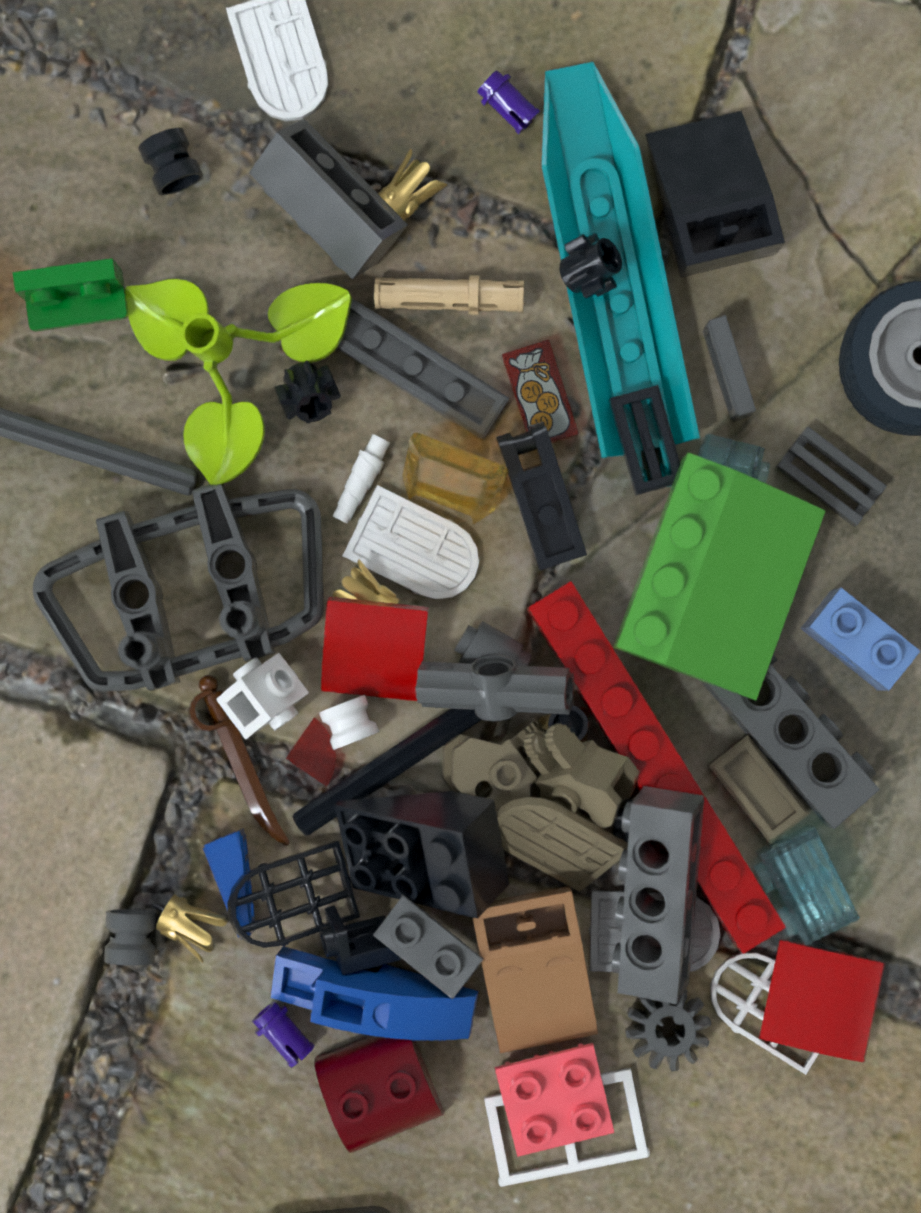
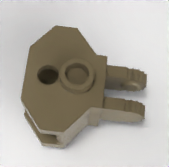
(492, 763)
(580, 774)

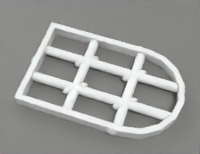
(749, 1005)

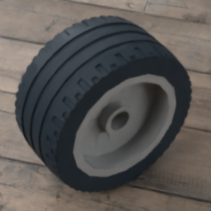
(879, 361)

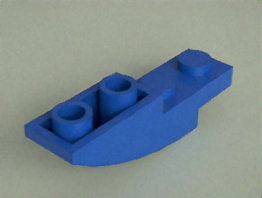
(370, 1003)

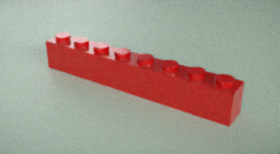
(638, 735)

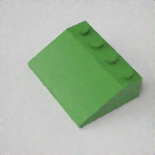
(719, 576)

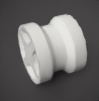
(349, 722)

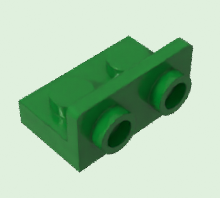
(72, 294)

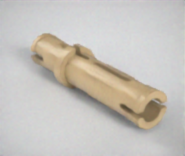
(459, 294)

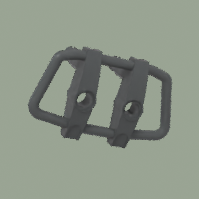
(148, 637)

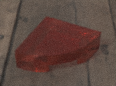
(315, 753)

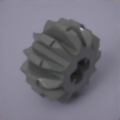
(671, 1047)

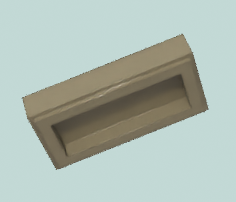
(758, 789)

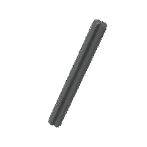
(97, 452)

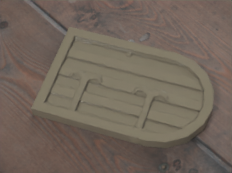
(557, 841)

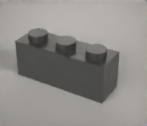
(327, 198)

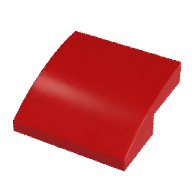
(373, 648)
(822, 1001)

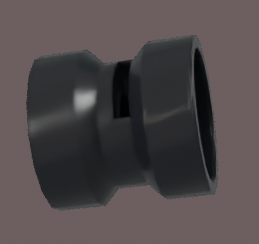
(170, 161)

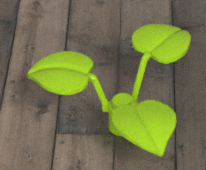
(175, 319)

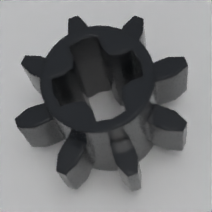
(590, 265)
(307, 392)

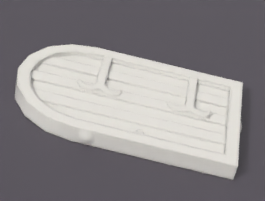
(280, 56)
(413, 547)

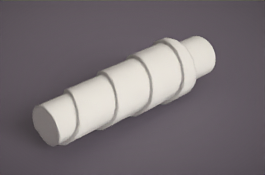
(361, 478)

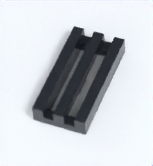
(634, 399)

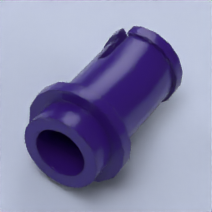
(507, 101)
(282, 1033)

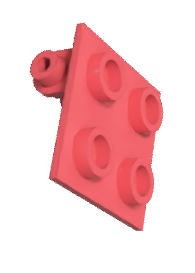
(554, 1099)

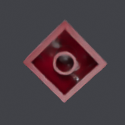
(376, 1089)

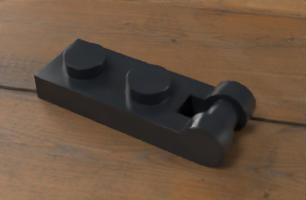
(542, 498)

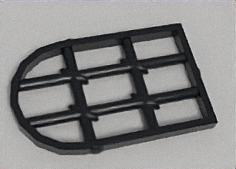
(304, 881)

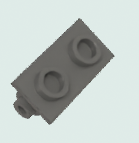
(428, 947)

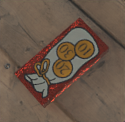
(540, 390)

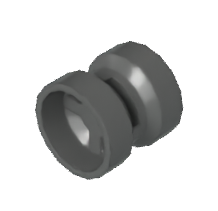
(130, 941)

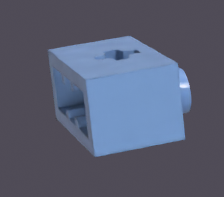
(860, 639)

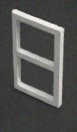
(573, 1163)

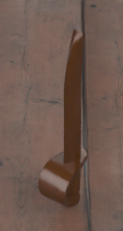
(237, 757)

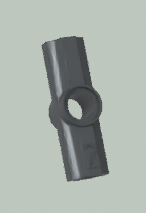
(495, 687)

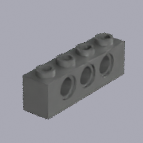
(829, 799)
(677, 823)

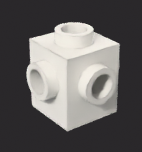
(262, 695)

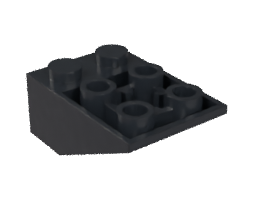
(714, 194)
(426, 846)

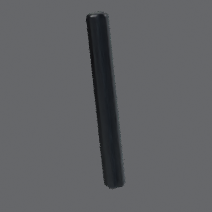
(385, 767)

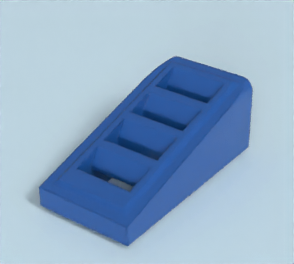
(229, 861)

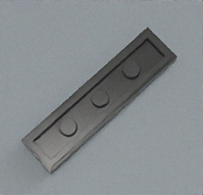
(421, 371)

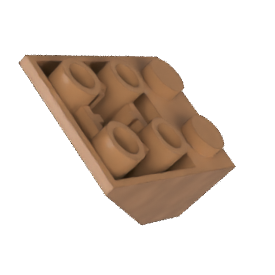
(535, 970)

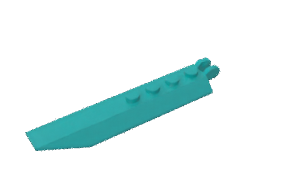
(601, 187)

